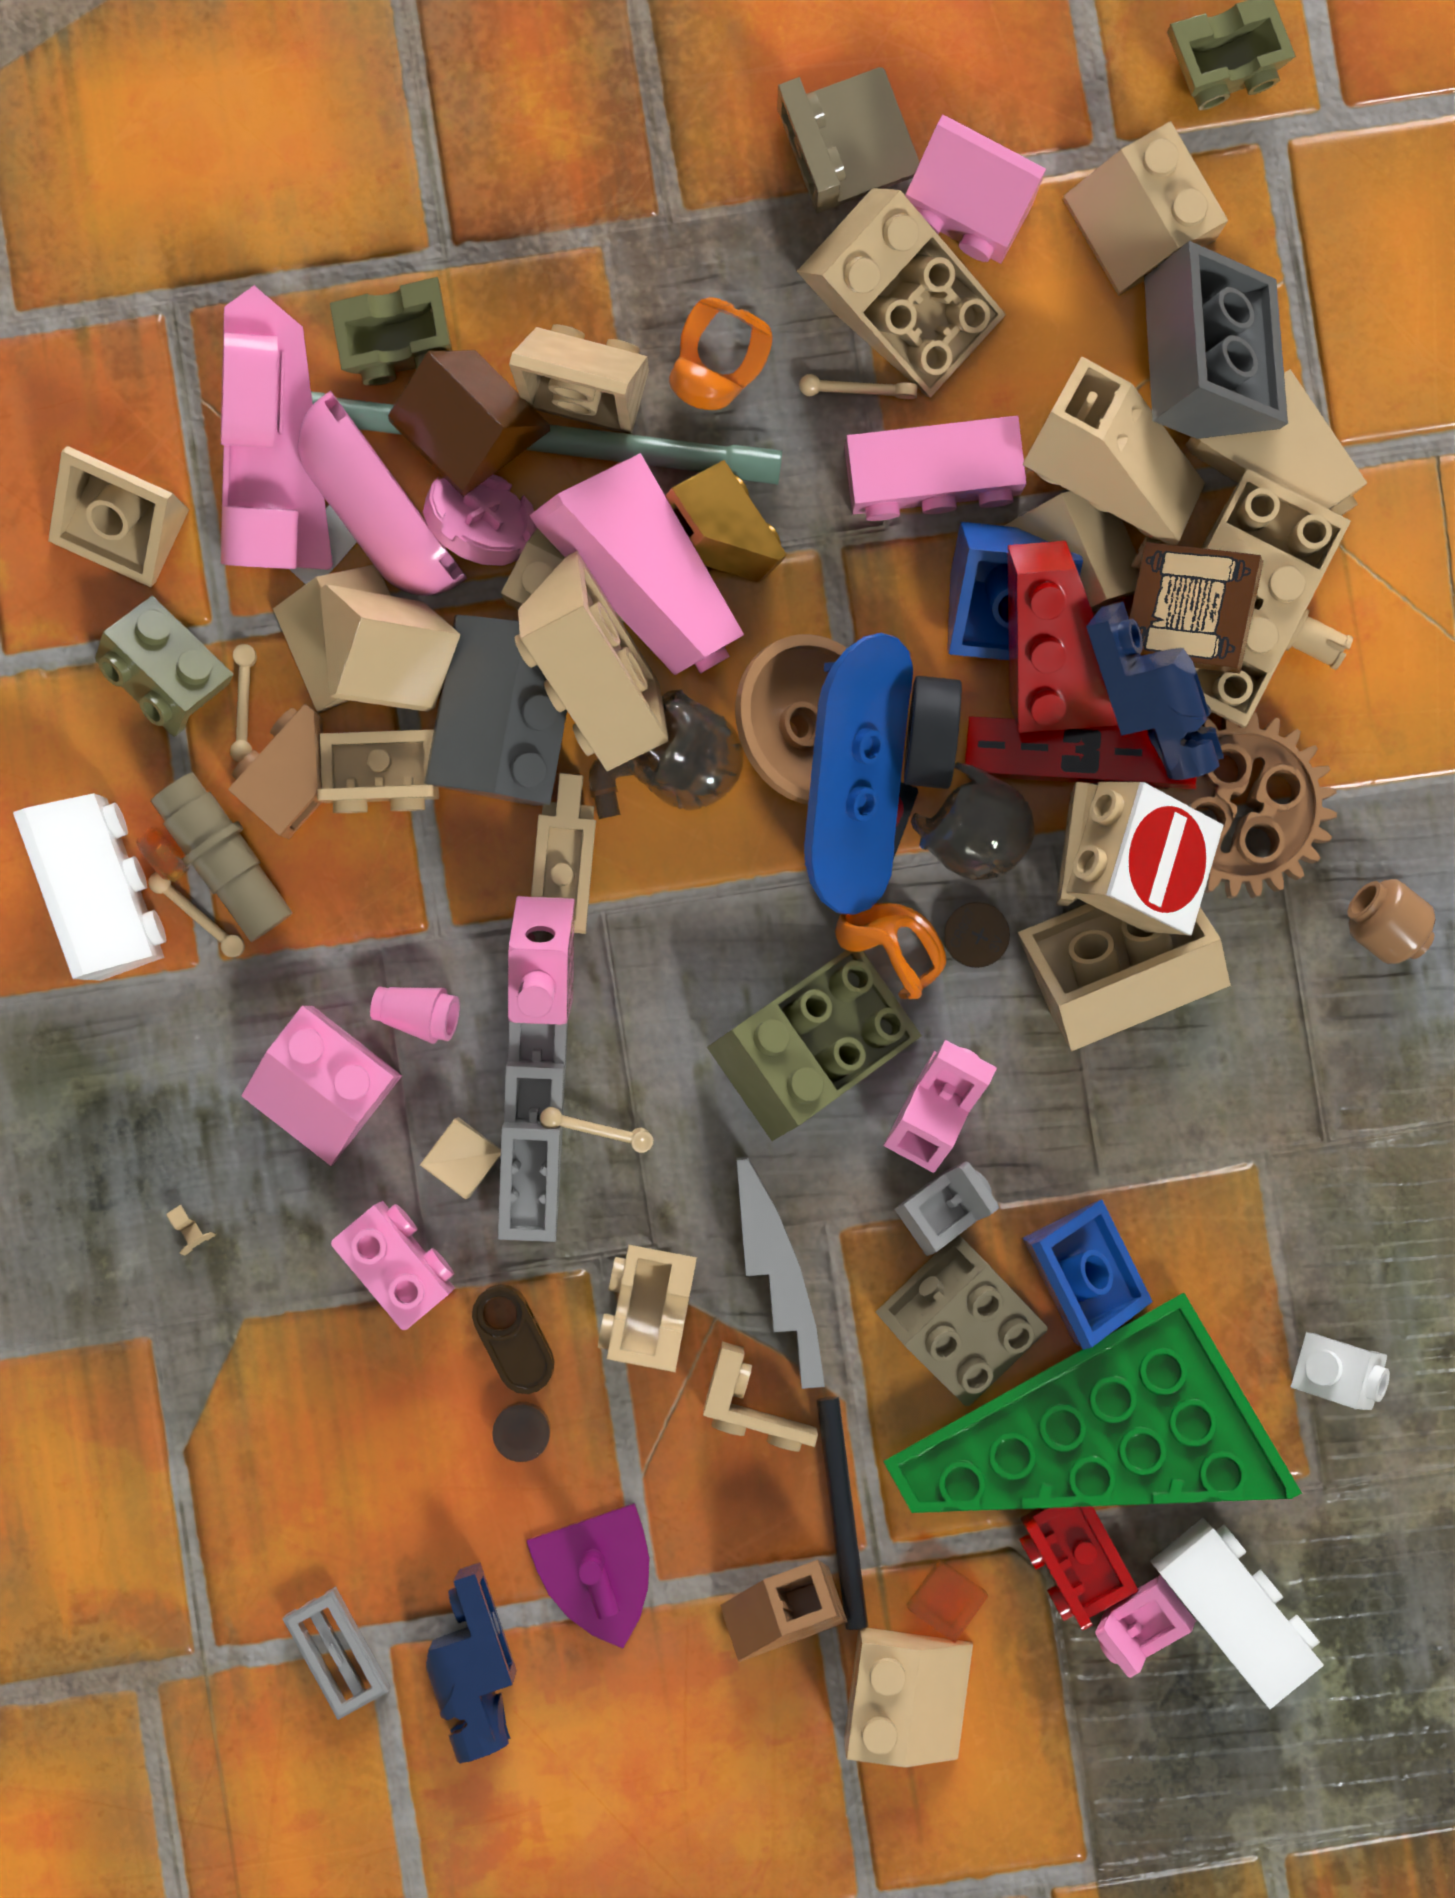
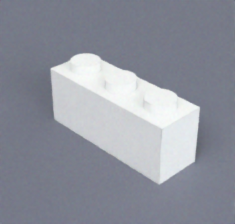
(1239, 1611)

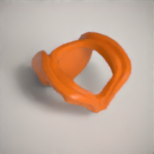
(700, 385)
(880, 927)

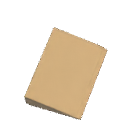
(114, 517)
(1095, 537)
(303, 627)
(385, 648)

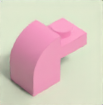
(939, 1105)

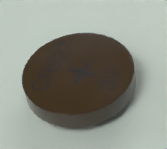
(976, 935)

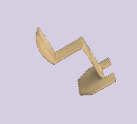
(188, 1228)

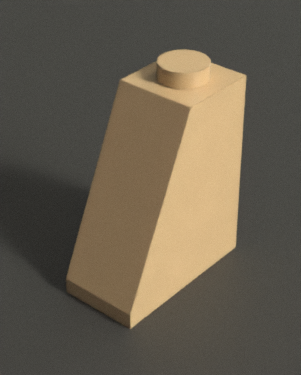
(1298, 456)

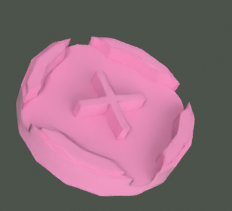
(482, 526)

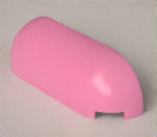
(373, 502)

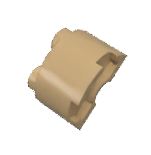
(650, 1308)

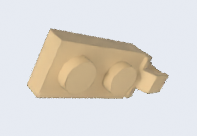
(566, 849)

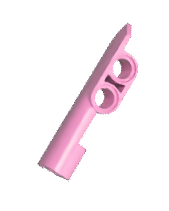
(268, 500)

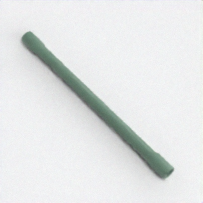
(746, 462)

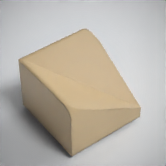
(461, 1158)

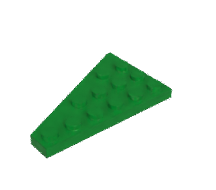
(1113, 1425)

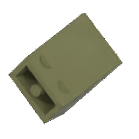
(814, 1042)

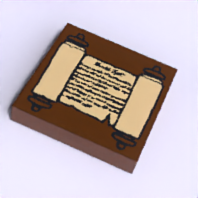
(1197, 603)

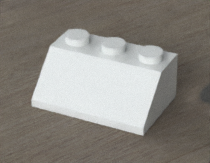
(91, 886)

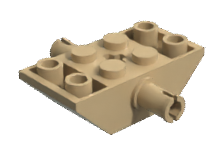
(1296, 548)

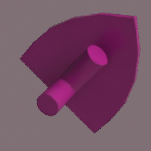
(597, 1572)

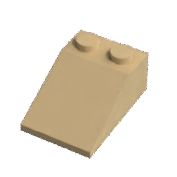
(580, 377)

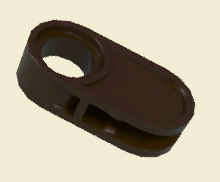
(519, 1350)

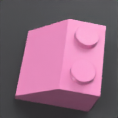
(974, 190)
(319, 1083)

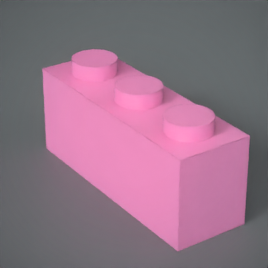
(935, 467)

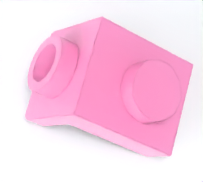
(1143, 1625)

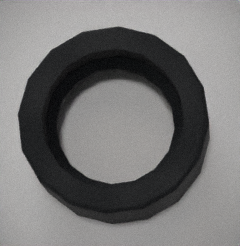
(932, 732)

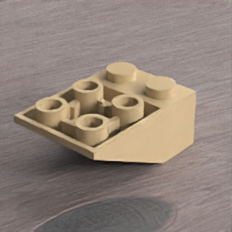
(902, 289)
(1115, 456)

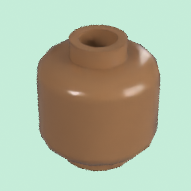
(1391, 921)

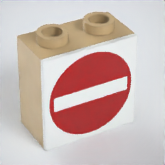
(1144, 857)

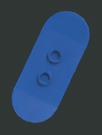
(857, 773)

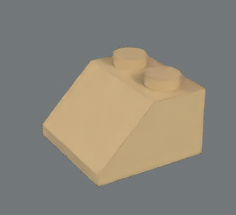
(1144, 207)
(906, 1698)

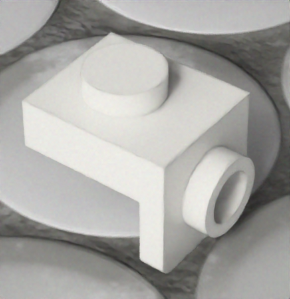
(1341, 1372)

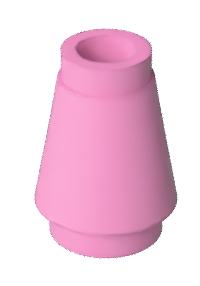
(417, 1011)

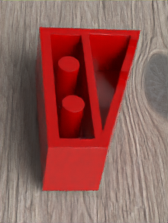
(1051, 656)

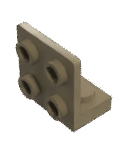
(847, 137)
(961, 1320)

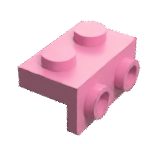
(394, 1264)

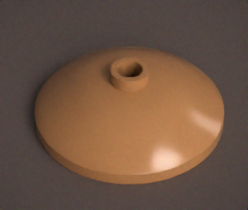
(778, 689)

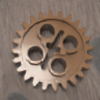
(1289, 825)

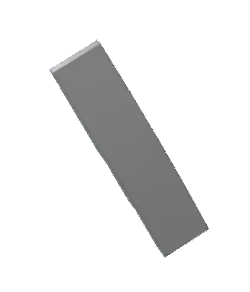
(528, 1150)
(770, 1252)

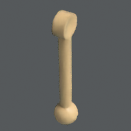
(811, 385)
(245, 657)
(230, 944)
(639, 1138)

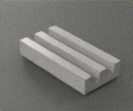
(356, 1642)

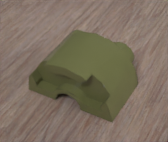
(1231, 51)
(390, 330)

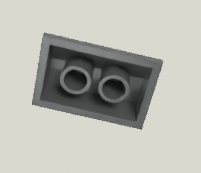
(1214, 346)
(494, 719)

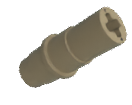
(220, 855)

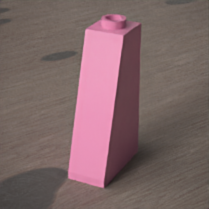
(643, 563)

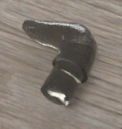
(604, 788)

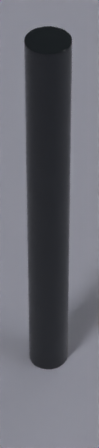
(842, 1512)

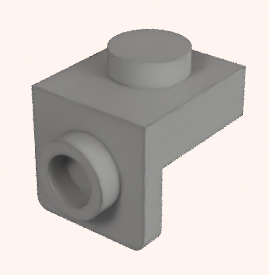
(947, 1207)

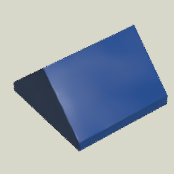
(1088, 1273)

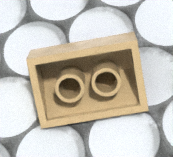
(591, 665)
(1113, 975)

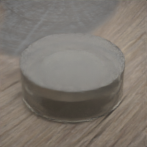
(521, 1431)

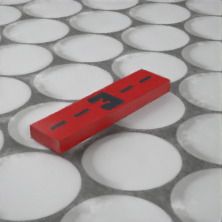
(1066, 755)

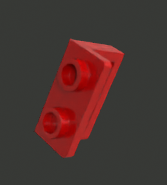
(1079, 1559)

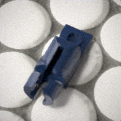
(1155, 695)
(470, 1667)

